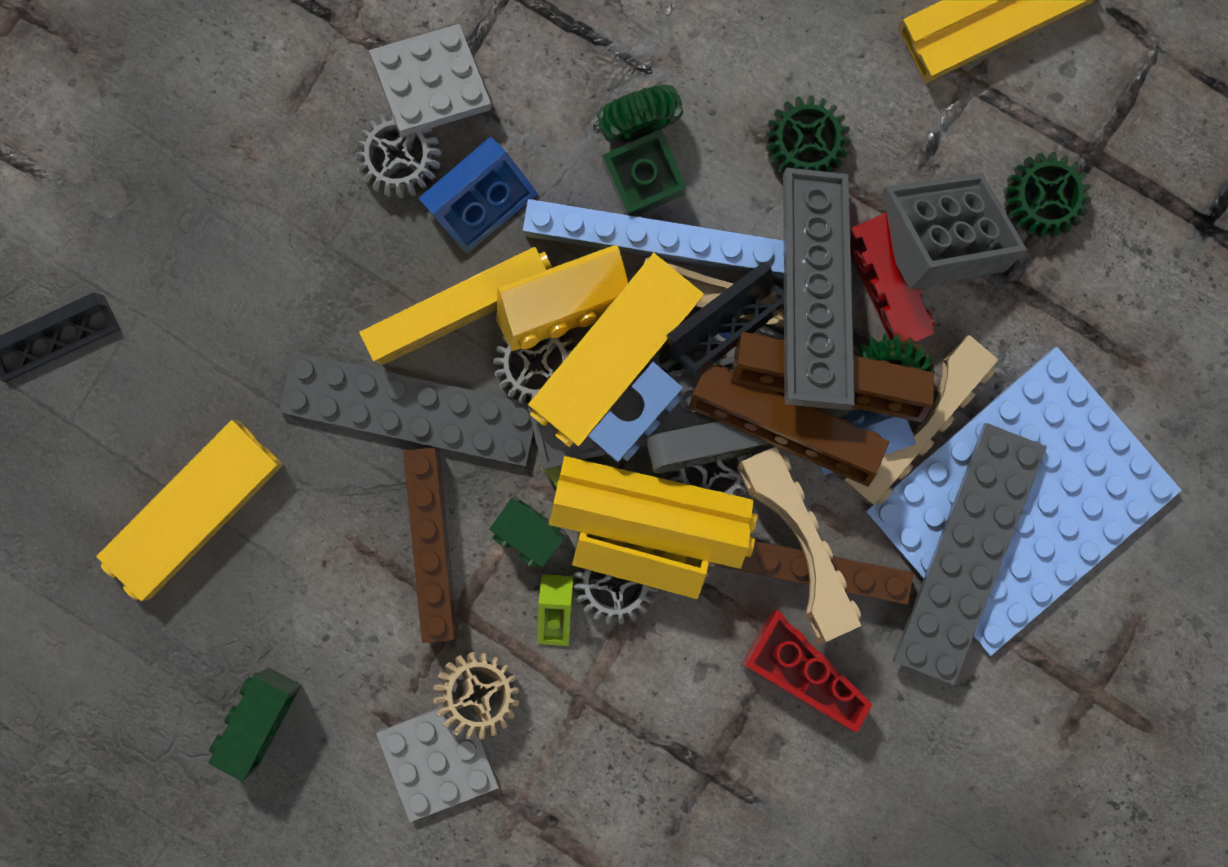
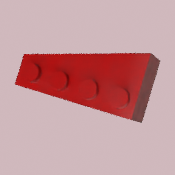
(895, 304)
(794, 666)

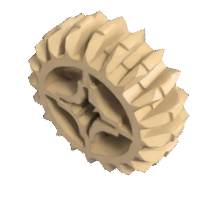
(482, 709)

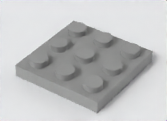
(430, 80)
(434, 765)

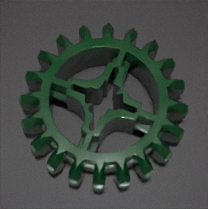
(640, 113)
(824, 118)
(1056, 203)
(897, 352)

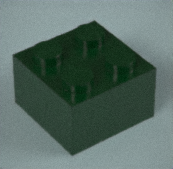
(644, 174)
(527, 532)

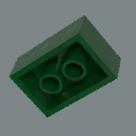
(253, 723)

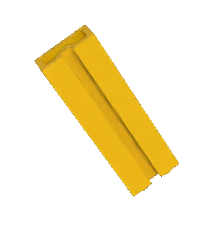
(965, 30)
(448, 309)
(614, 351)
(189, 511)
(653, 512)

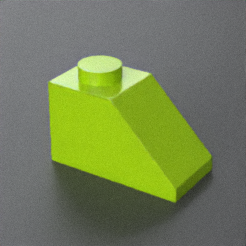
(555, 610)

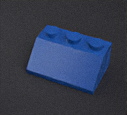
(478, 195)

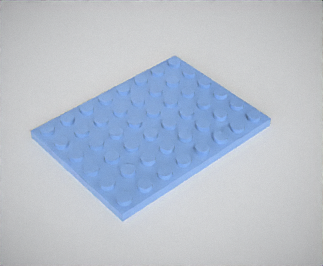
(1082, 504)

